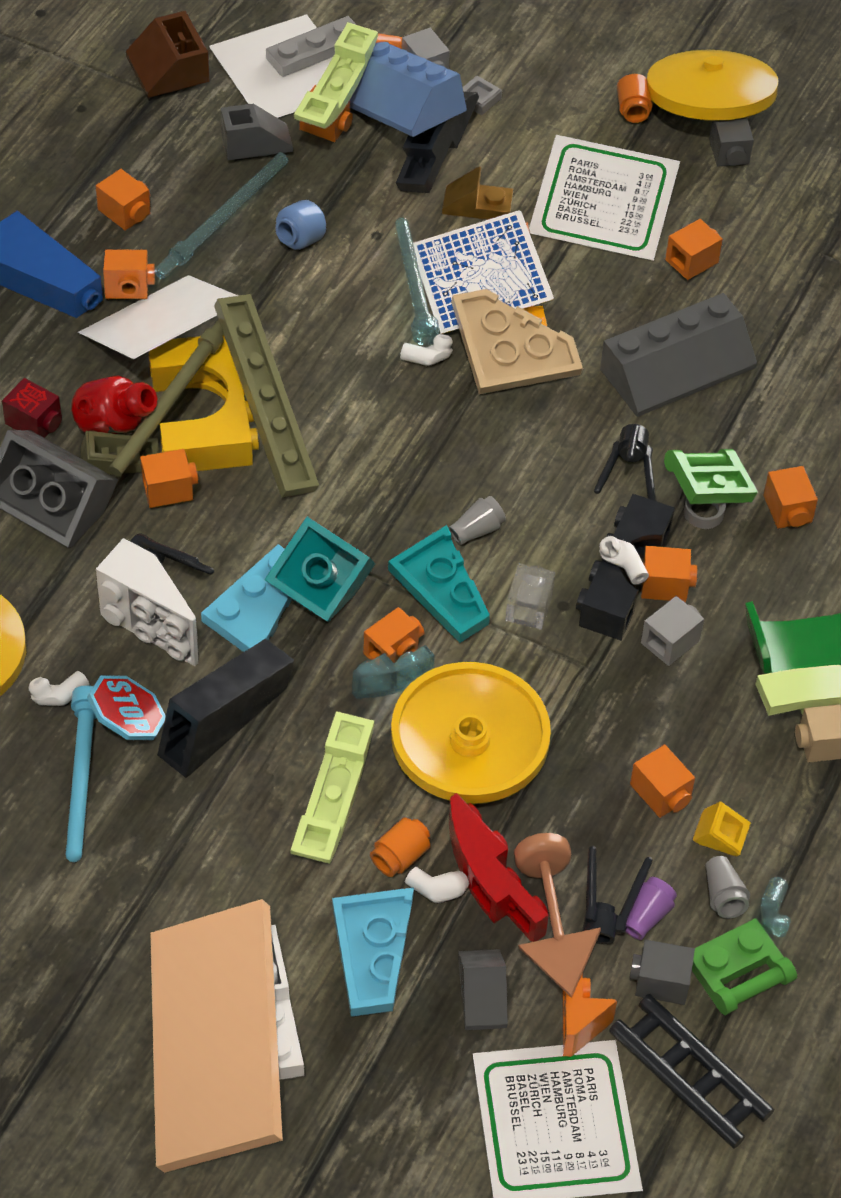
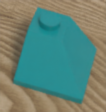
(319, 570)

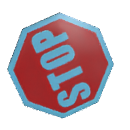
(126, 707)

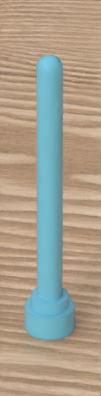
(86, 716)

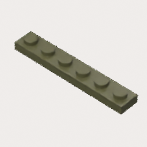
(266, 395)

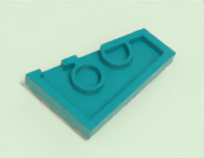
(439, 581)

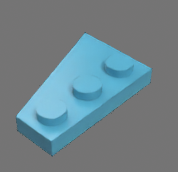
(249, 607)
(371, 946)

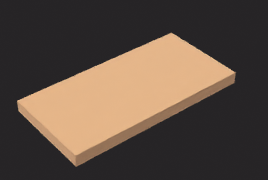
(214, 1037)

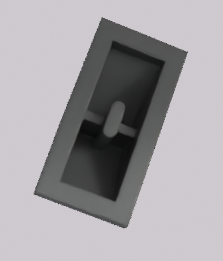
(483, 989)

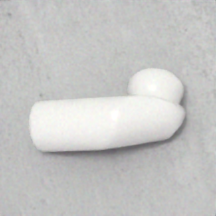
(428, 355)
(625, 556)

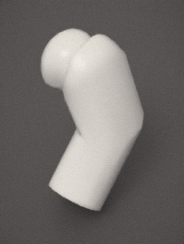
(56, 695)
(438, 888)

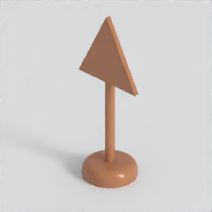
(563, 955)

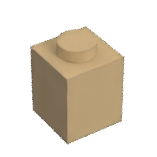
(820, 733)

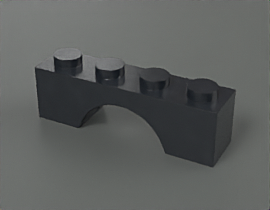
(611, 598)

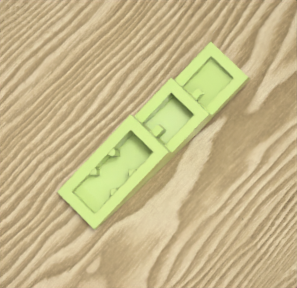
(800, 688)

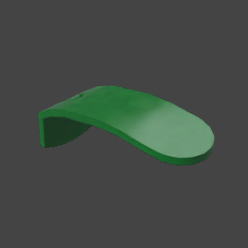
(795, 642)

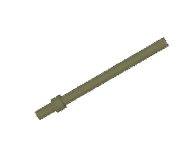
(207, 344)

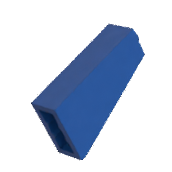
(45, 269)

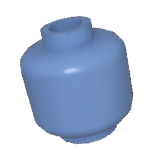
(300, 224)

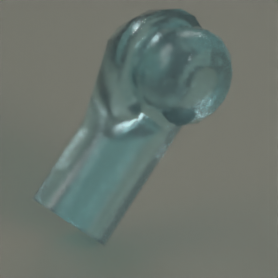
(770, 906)

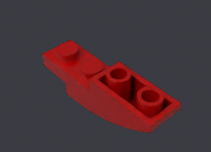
(494, 886)

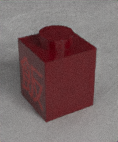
(32, 408)

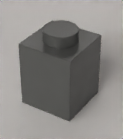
(731, 141)
(663, 971)

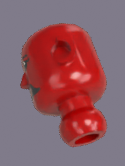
(112, 404)

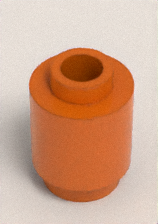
(634, 98)
(400, 846)

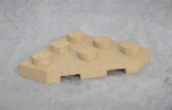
(510, 344)

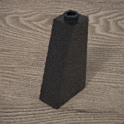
(221, 705)

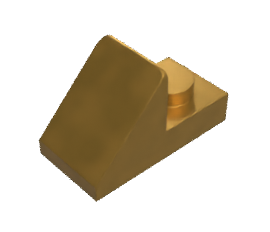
(470, 199)

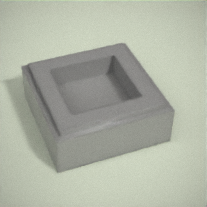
(487, 92)

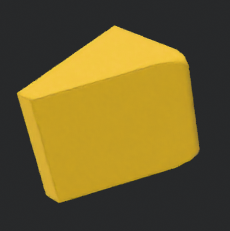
(722, 829)

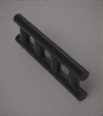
(693, 1095)

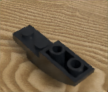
(428, 150)

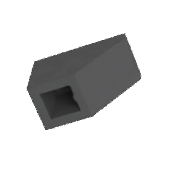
(253, 132)

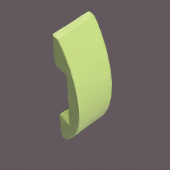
(340, 77)
(334, 788)

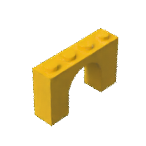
(221, 438)

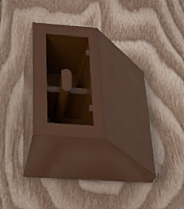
(169, 55)

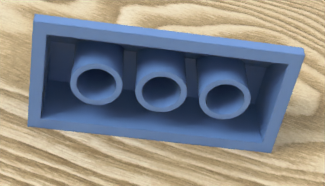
(407, 91)

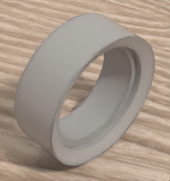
(702, 522)

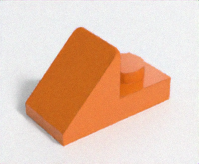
(584, 1017)

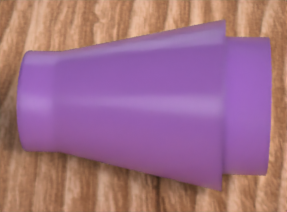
(651, 905)

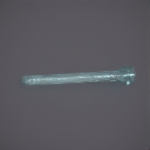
(424, 325)

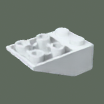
(145, 601)

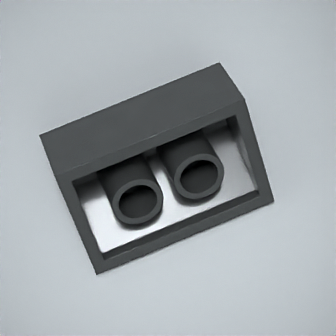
(51, 486)

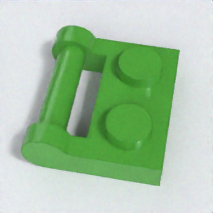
(711, 476)
(736, 955)

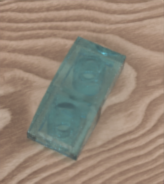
(383, 677)

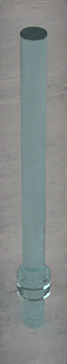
(183, 250)

